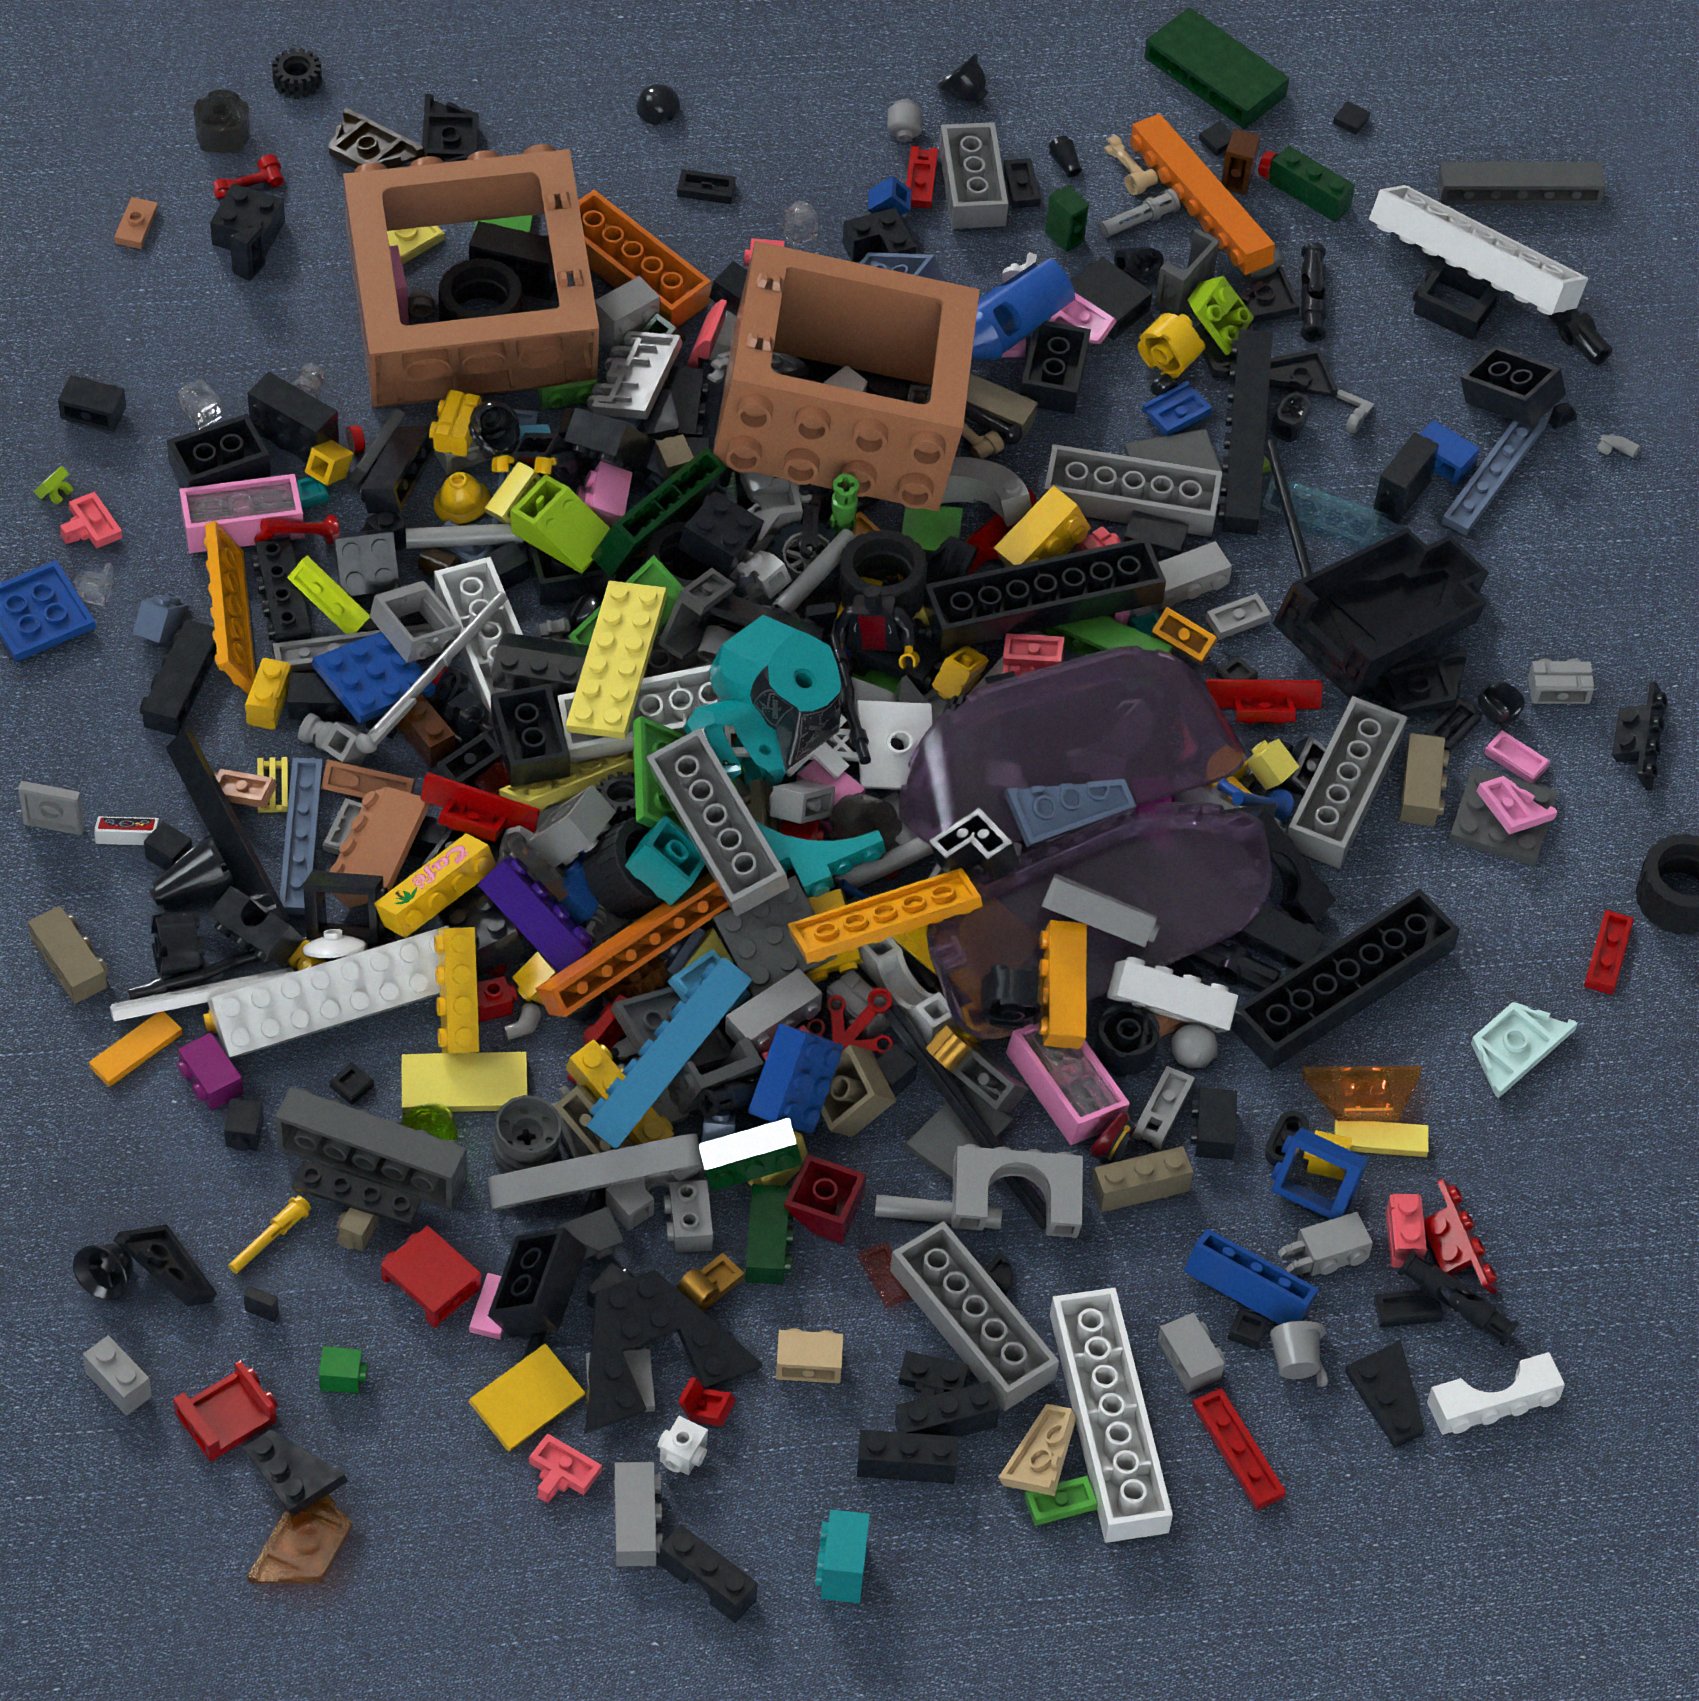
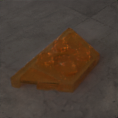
(1363, 1091)
(302, 1546)

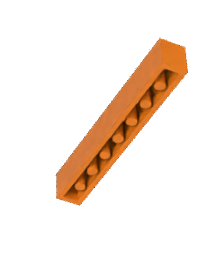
(1202, 194)
(631, 948)

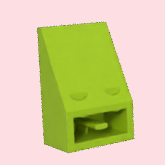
(558, 523)

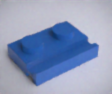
(1177, 409)

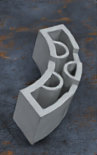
(989, 482)

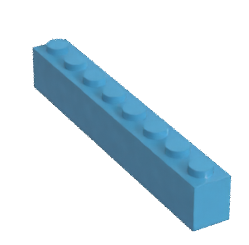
(668, 1053)

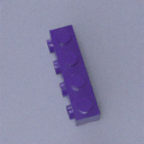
(535, 913)

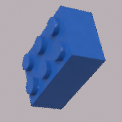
(796, 1078)

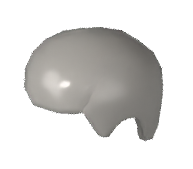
(1194, 1046)

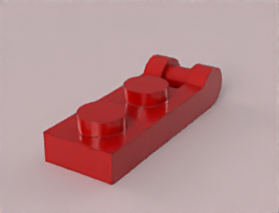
(921, 176)

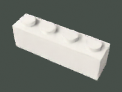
(1172, 995)

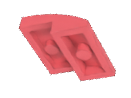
(708, 334)
(1031, 652)

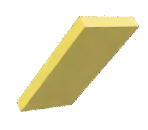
(463, 1080)

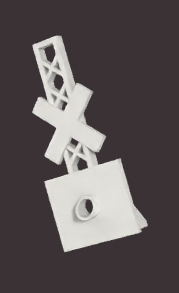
(882, 723)

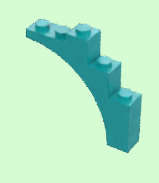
(820, 860)

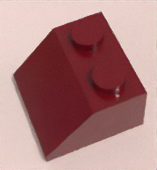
(826, 1197)

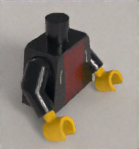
(546, 455)
(877, 625)

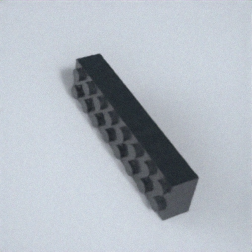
(1044, 593)
(1344, 979)

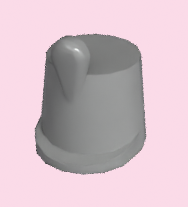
(1298, 1350)

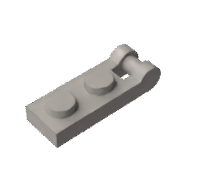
(1164, 1106)

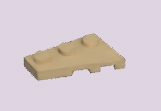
(1041, 1453)

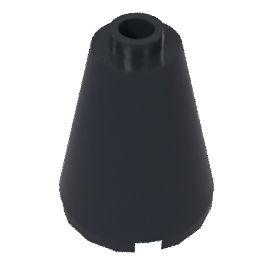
(193, 877)

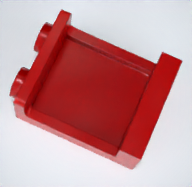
(432, 1274)
(227, 1412)

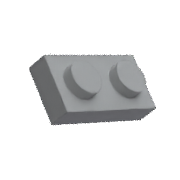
(1238, 616)

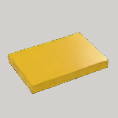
(526, 1397)

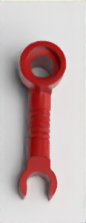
(269, 172)

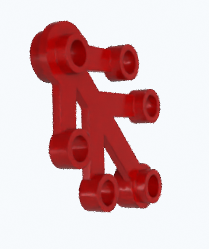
(848, 1037)

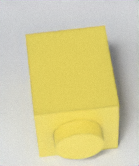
(1271, 763)

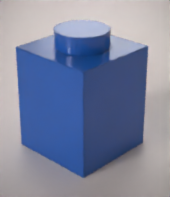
(888, 195)

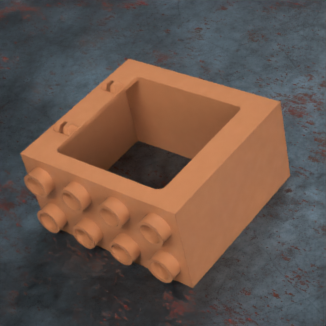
(856, 319)
(482, 352)

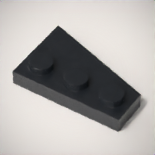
(168, 1261)
(1388, 1393)

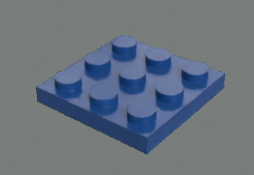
(41, 611)
(368, 676)

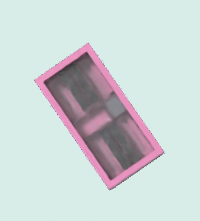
(240, 508)
(1068, 1084)

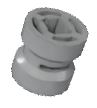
(314, 730)

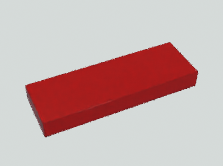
(1608, 952)

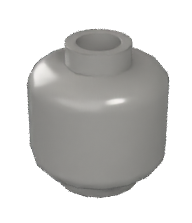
(904, 120)

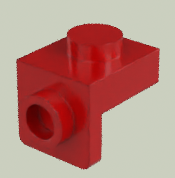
(704, 1404)

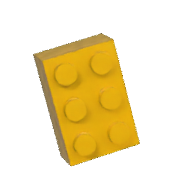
(1045, 531)

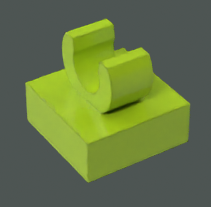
(52, 485)

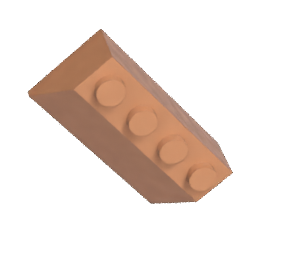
(380, 838)

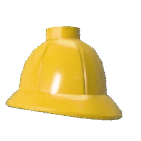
(461, 499)

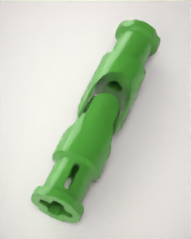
(844, 503)

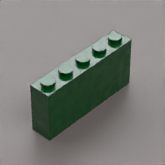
(1216, 68)
(661, 507)

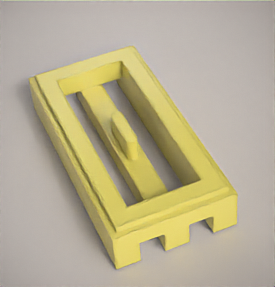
(272, 765)

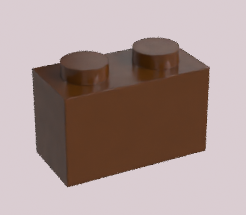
(1240, 161)
(427, 732)

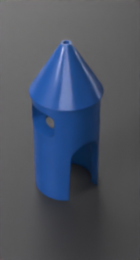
(1019, 307)

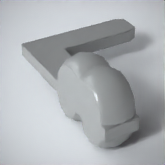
(1356, 419)

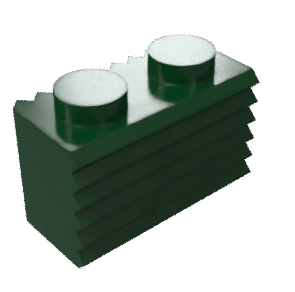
(1067, 218)

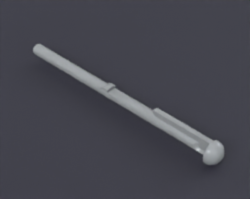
(368, 742)

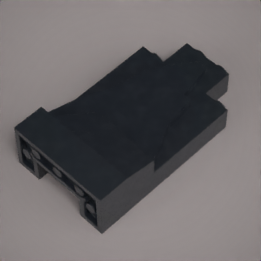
(1381, 607)

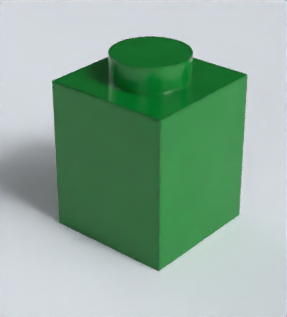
(342, 1370)

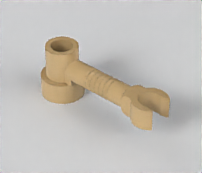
(1138, 179)
(984, 445)

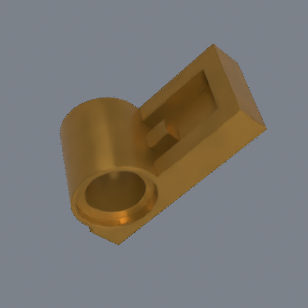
(950, 1047)
(711, 1283)

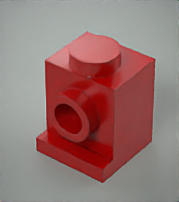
(495, 999)

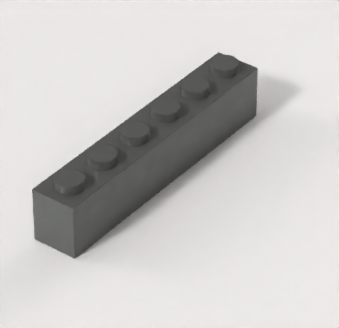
(1520, 183)

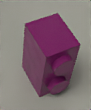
(209, 1071)

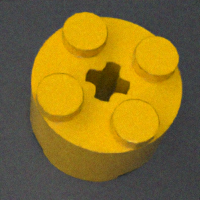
(1170, 344)

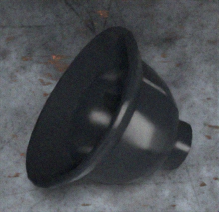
(966, 81)
(103, 1270)

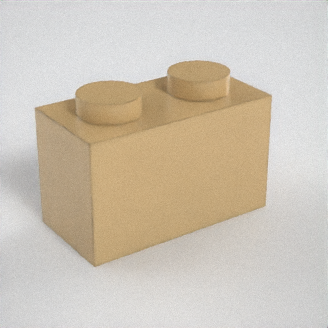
(809, 1356)

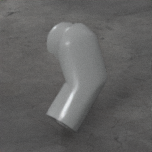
(1620, 443)
(526, 1024)

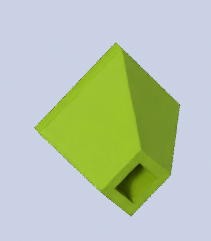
(1220, 311)

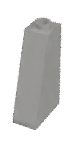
(1100, 911)

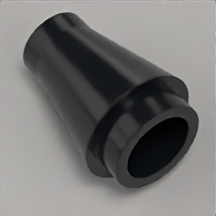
(1065, 155)

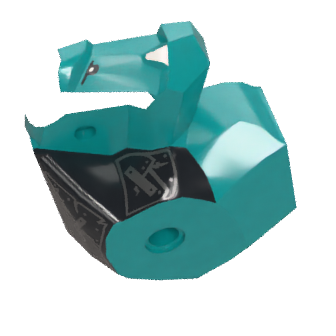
(777, 694)

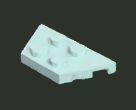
(1517, 1043)

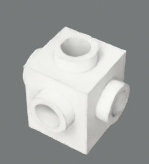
(683, 1446)

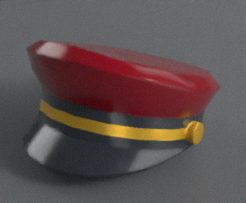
(1115, 1138)

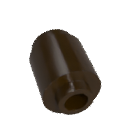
(436, 559)

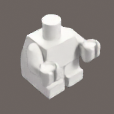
(767, 571)

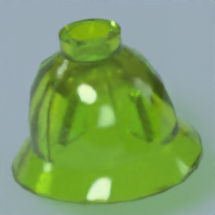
(432, 1118)

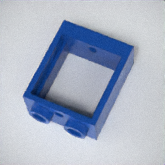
(1330, 1152)

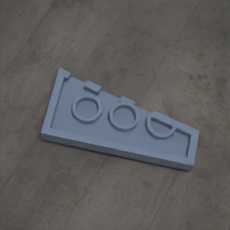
(1060, 809)

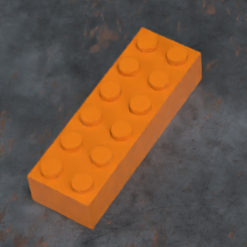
(624, 250)

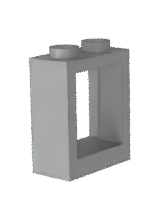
(407, 600)

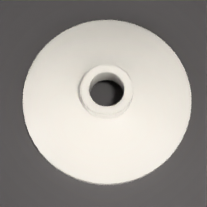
(333, 945)

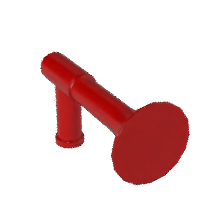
(326, 529)

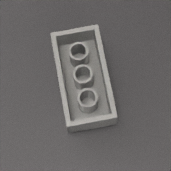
(973, 175)

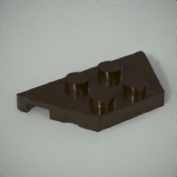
(365, 141)

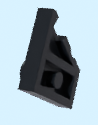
(950, 560)

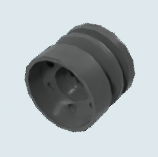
(527, 1122)

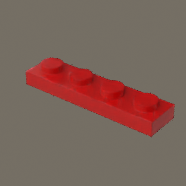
(1239, 1449)

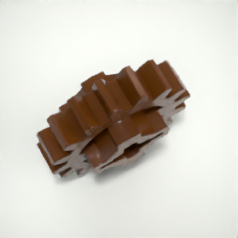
(640, 981)

